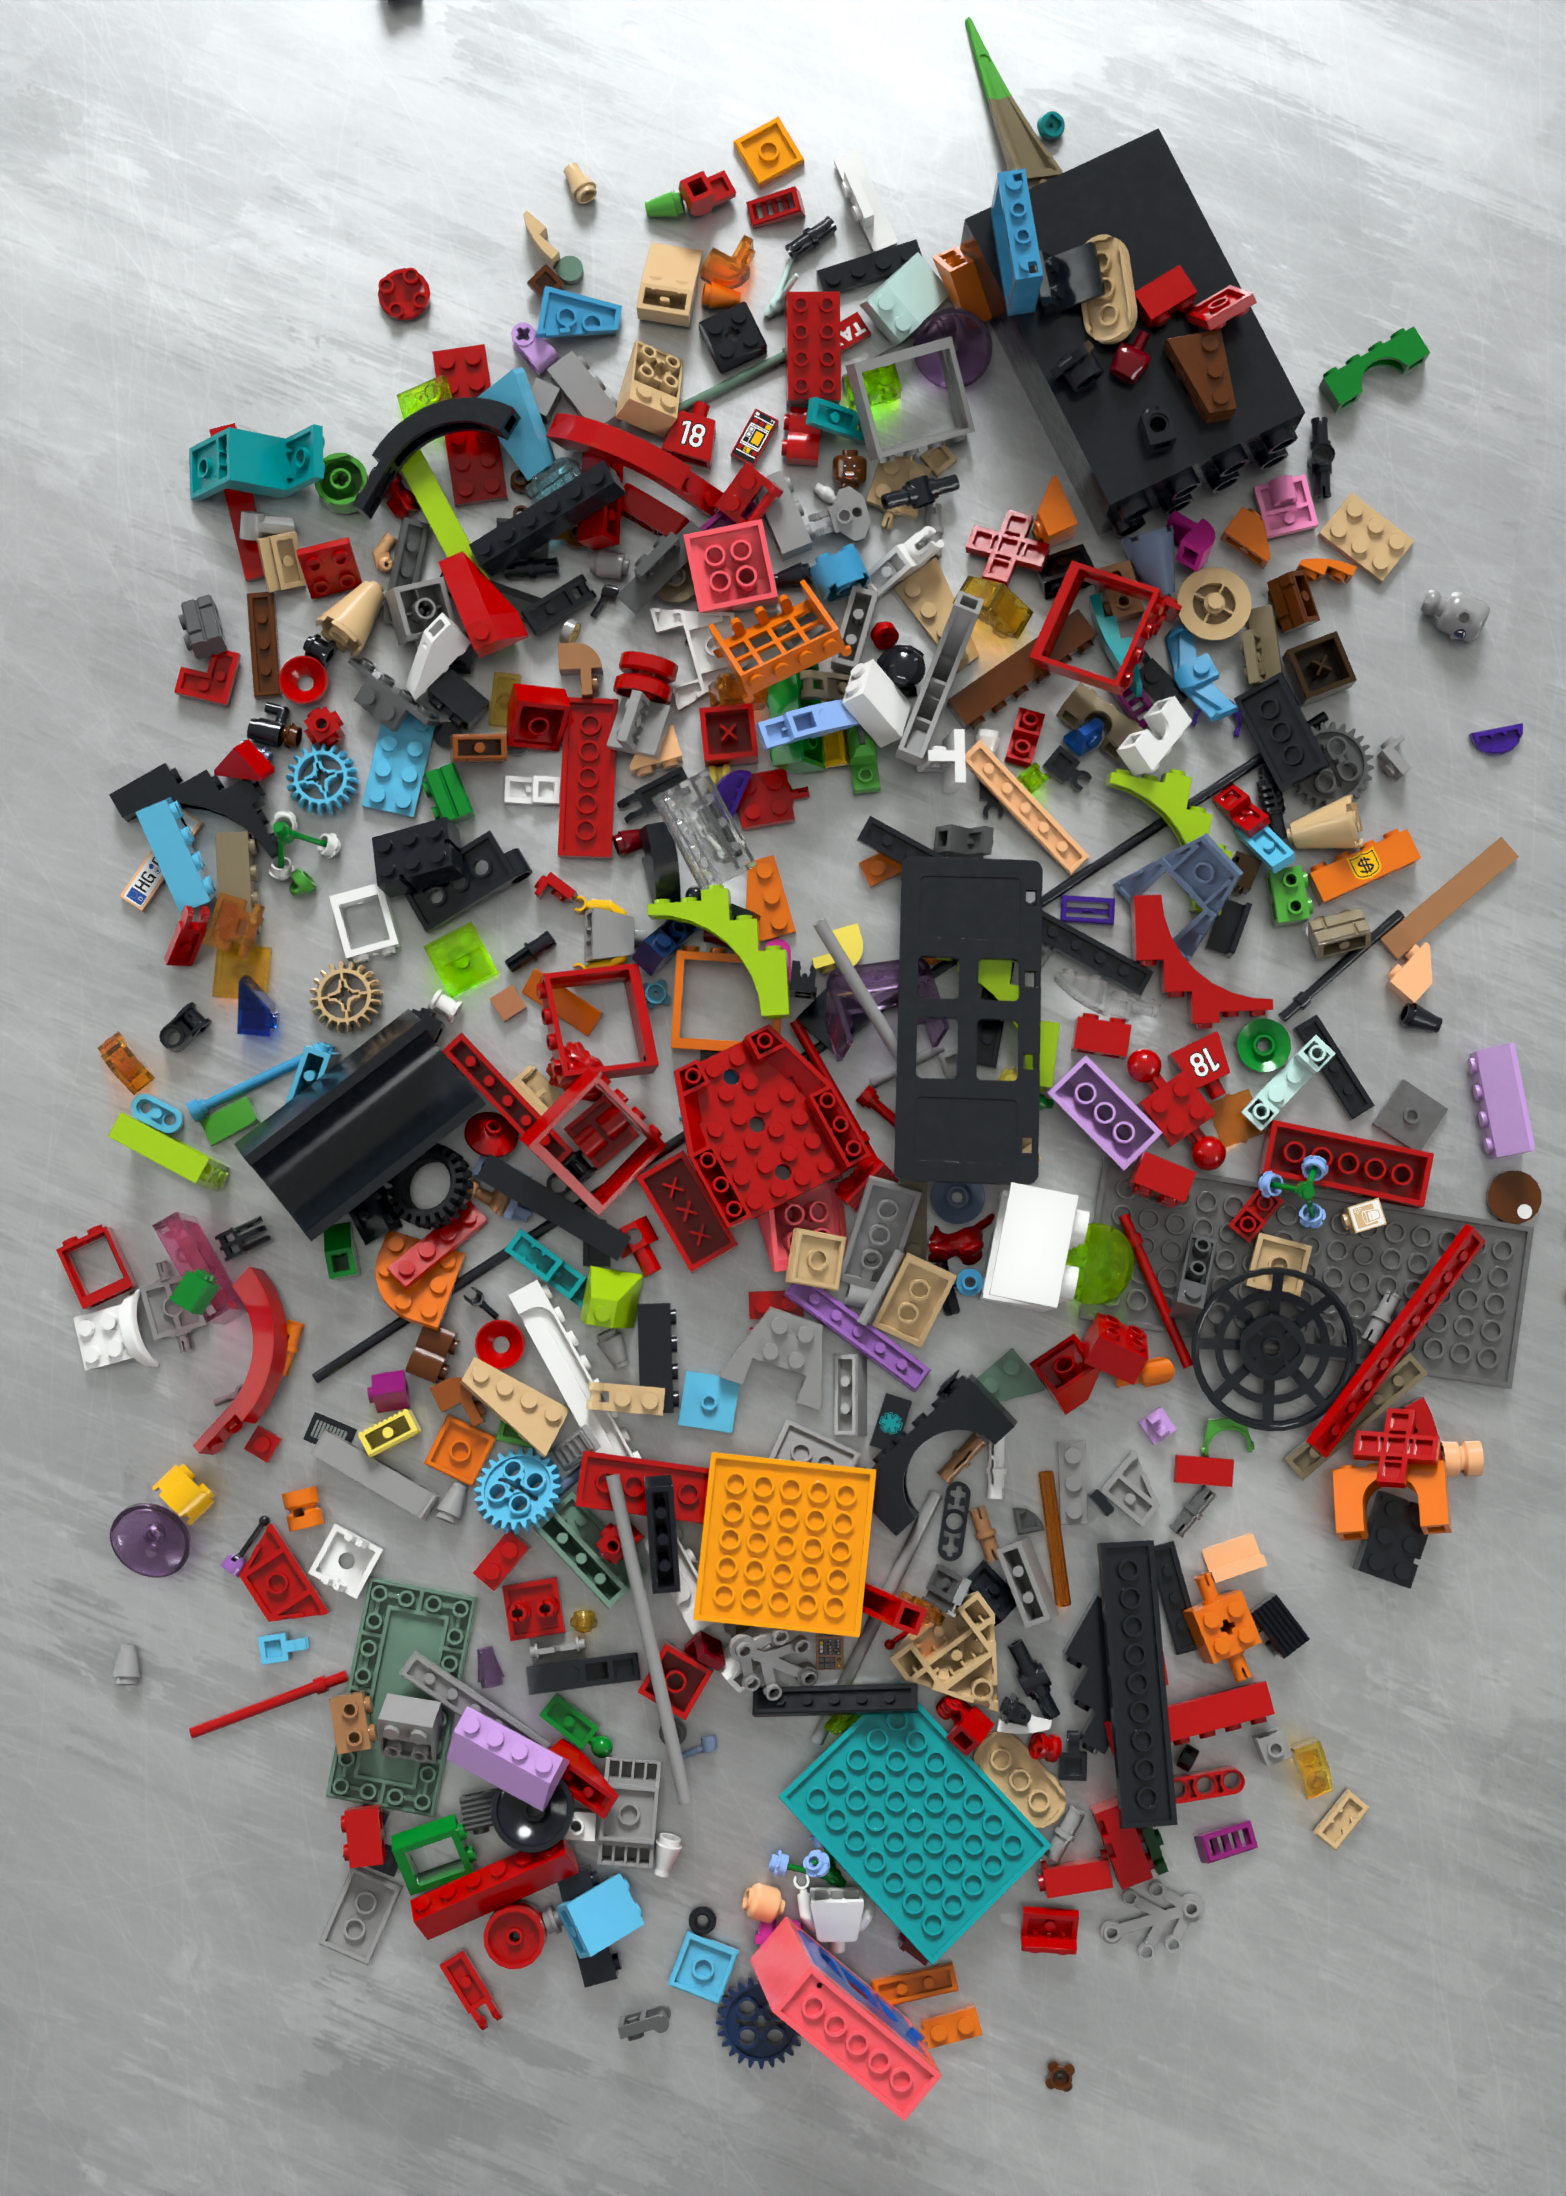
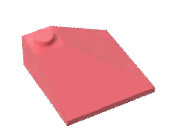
(731, 568)
(814, 1211)

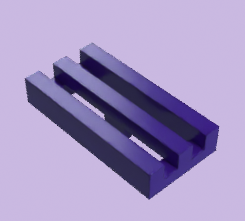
(1088, 900)

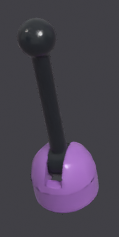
(234, 1563)

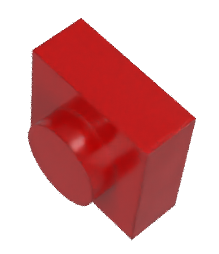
(263, 1444)

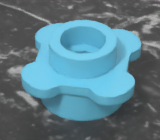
(662, 998)

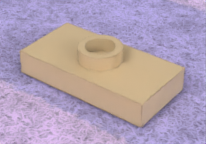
(1341, 1819)

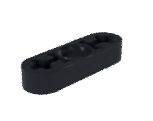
(962, 1502)

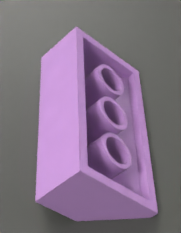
(1501, 1101)
(1104, 1113)
(506, 1758)

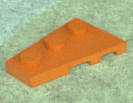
(768, 899)

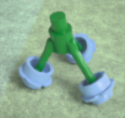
(1313, 1169)
(815, 1865)

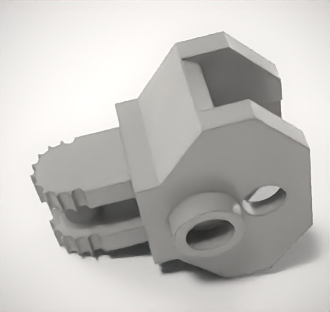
(842, 518)

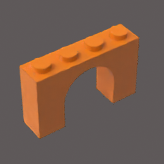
(1356, 1486)

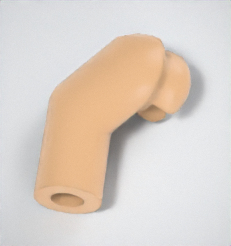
(381, 553)

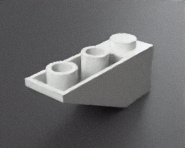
(437, 650)

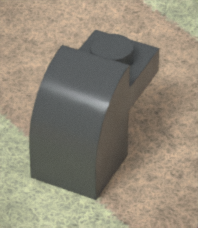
(963, 842)

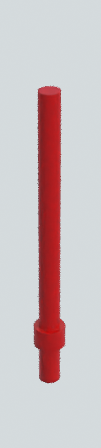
(818, 1063)
(1136, 1243)
(319, 1686)

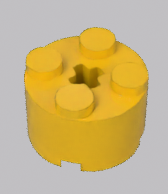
(184, 1494)

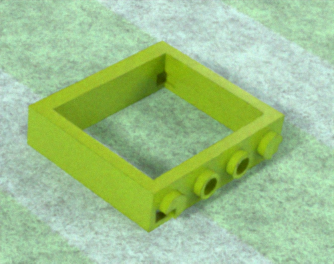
(169, 1152)

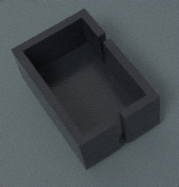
(419, 856)
(1392, 1540)

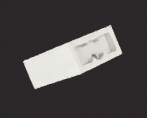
(358, 897)

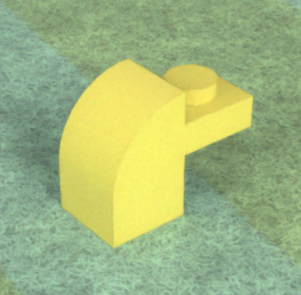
(852, 944)

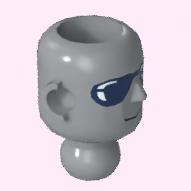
(1458, 615)

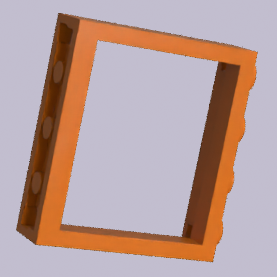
(693, 953)

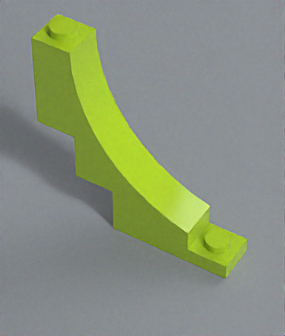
(996, 977)

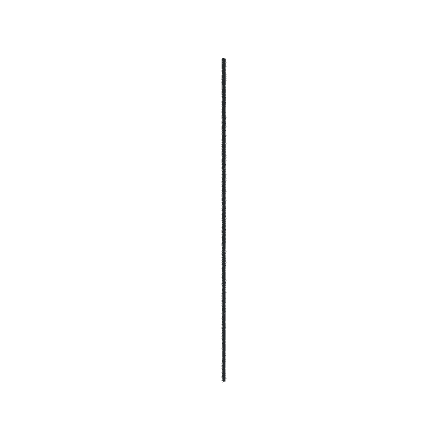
(937, 970)

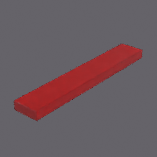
(237, 502)

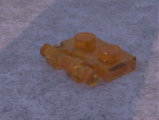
(226, 921)

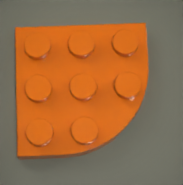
(427, 1298)

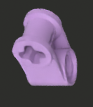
(535, 351)

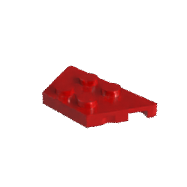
(279, 1581)

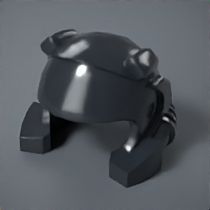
(904, 667)

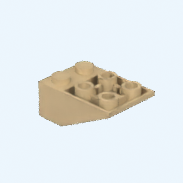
(669, 284)
(650, 389)

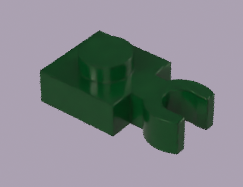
(1153, 1842)

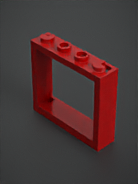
(1060, 610)
(638, 1009)
(626, 1172)

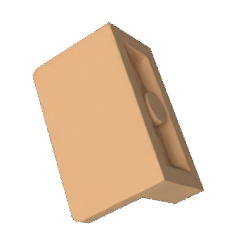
(1233, 1558)

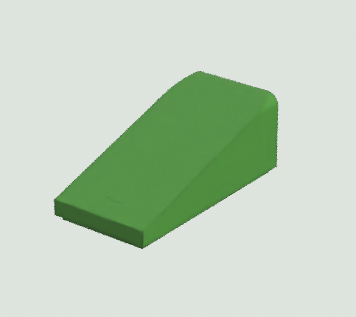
(230, 1120)

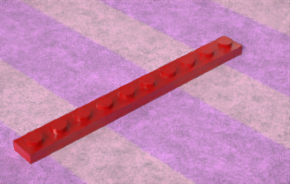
(1395, 1341)

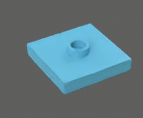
(708, 1402)
(703, 1967)

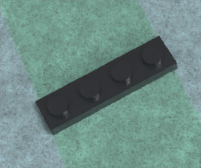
(866, 269)

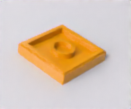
(768, 152)

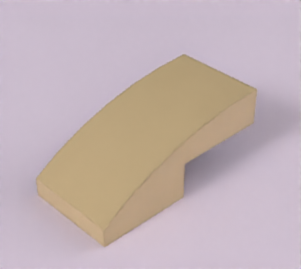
(538, 236)

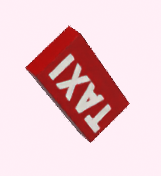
(853, 332)

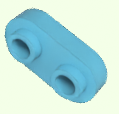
(158, 1114)

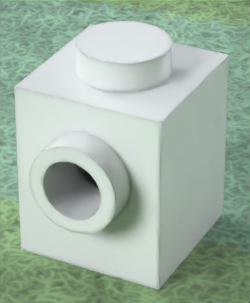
(583, 1825)

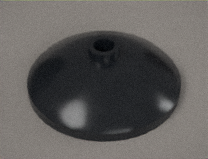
(531, 1833)

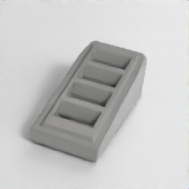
(570, 1449)

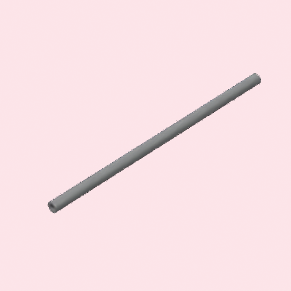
(649, 1639)

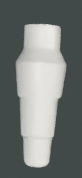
(825, 493)

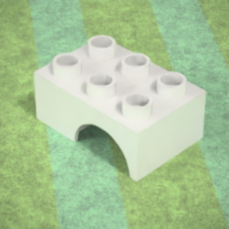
(1031, 1248)

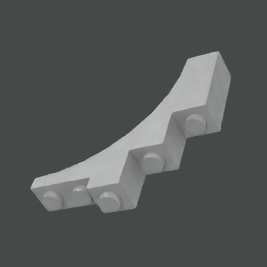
(939, 678)

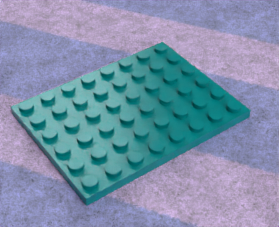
(915, 1825)

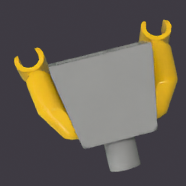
(608, 933)

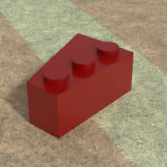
(1122, 1845)

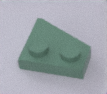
(1010, 1378)

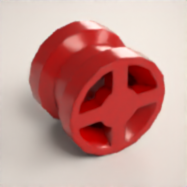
(1045, 1747)

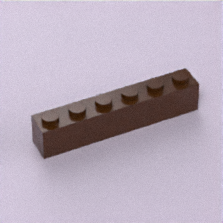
(1016, 674)

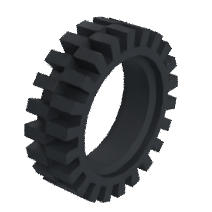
(449, 1206)

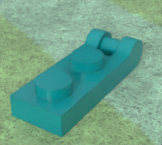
(834, 419)

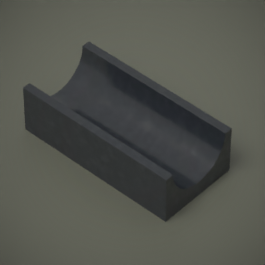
(359, 1124)

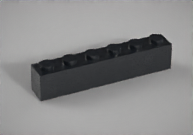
(547, 518)

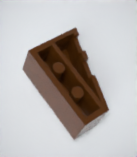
(1205, 373)

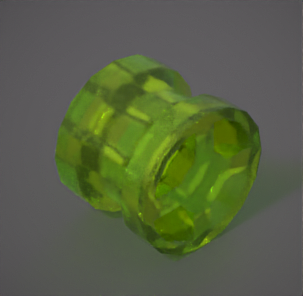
(1033, 778)

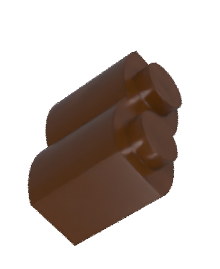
(432, 1353)

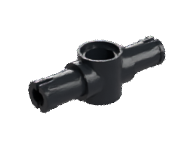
(1321, 445)
(920, 492)
(1034, 1679)

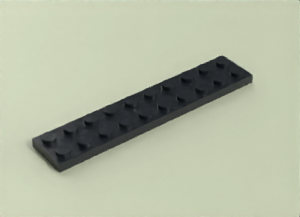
(1137, 1684)

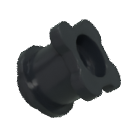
(320, 649)

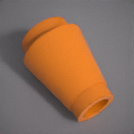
(719, 296)

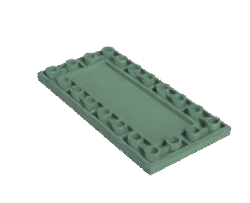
(393, 1625)

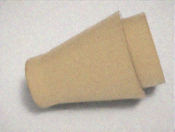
(581, 186)

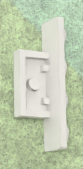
(865, 201)

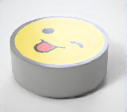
(570, 631)

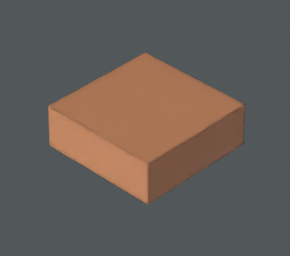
(508, 1003)

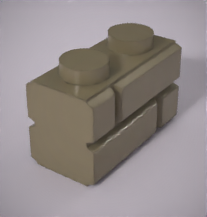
(1339, 933)

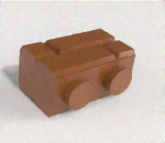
(478, 748)

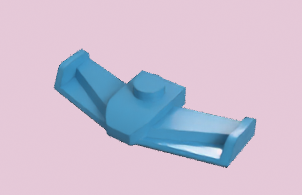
(1196, 674)

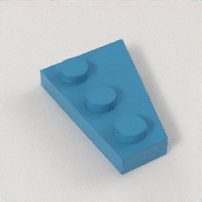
(575, 315)

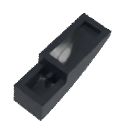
(660, 862)

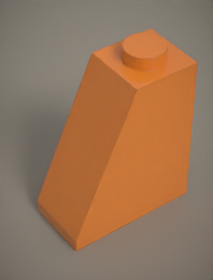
(962, 282)

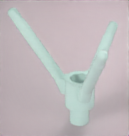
(777, 303)

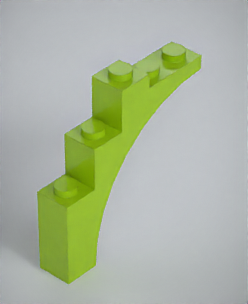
(1170, 801)
(714, 915)

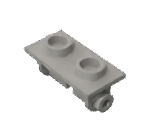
(558, 1647)

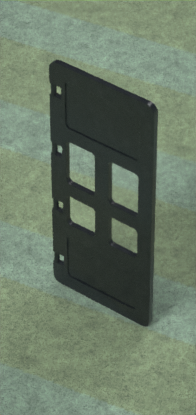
(964, 1124)

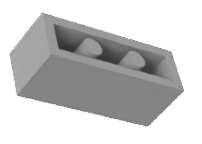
(582, 390)
(786, 521)
(855, 627)
(1027, 1582)

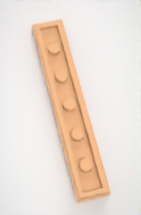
(1025, 808)

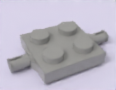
(164, 1315)

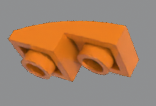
(1317, 567)

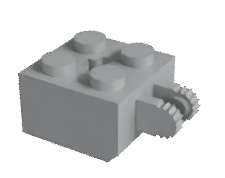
(406, 601)

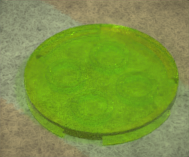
(1103, 1264)

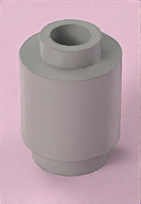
(609, 564)

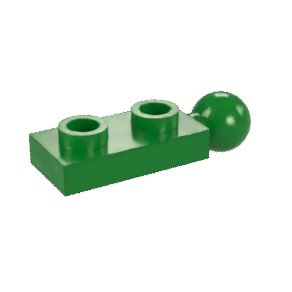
(575, 1726)

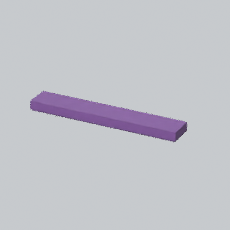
(863, 1338)

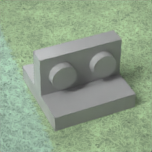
(640, 726)

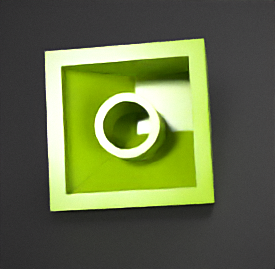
(611, 1298)

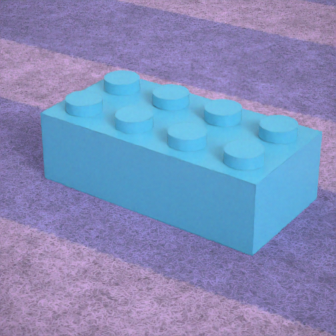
(175, 854)

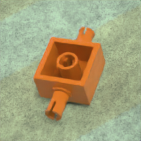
(1238, 1630)

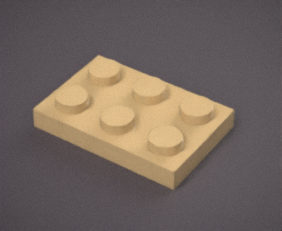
(1366, 538)
(914, 1300)

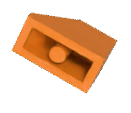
(1248, 536)

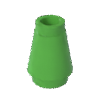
(665, 205)

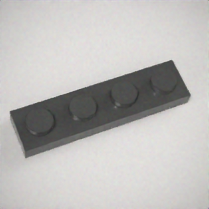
(407, 558)

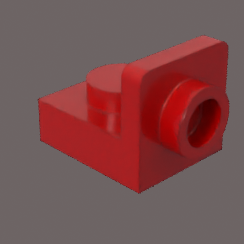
(560, 889)

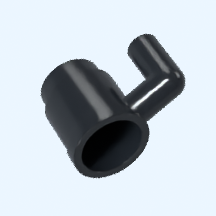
(269, 731)

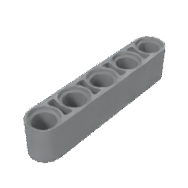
(375, 1474)

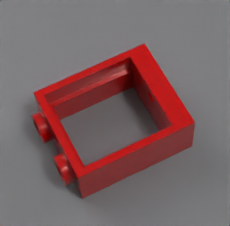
(108, 1292)

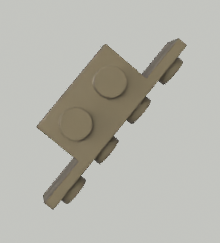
(1261, 646)

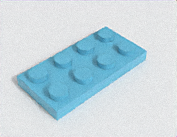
(399, 768)

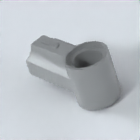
(258, 525)

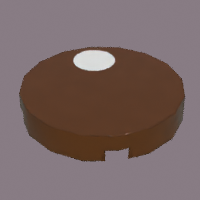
(1513, 1197)

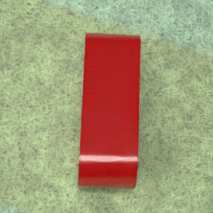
(650, 512)
(1216, 1789)

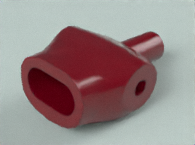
(1130, 359)

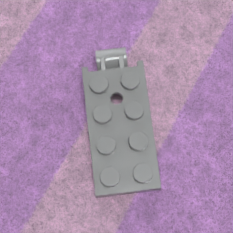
(879, 1229)

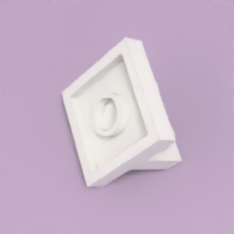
(949, 760)

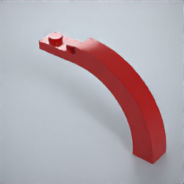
(626, 449)
(266, 1365)
(893, 1609)

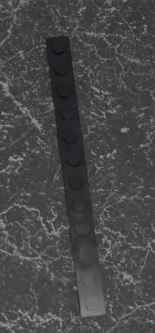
(1054, 931)

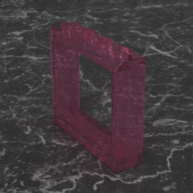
(191, 1250)

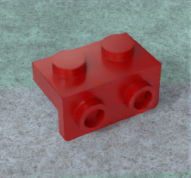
(1049, 1930)

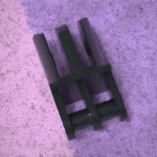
(241, 1239)

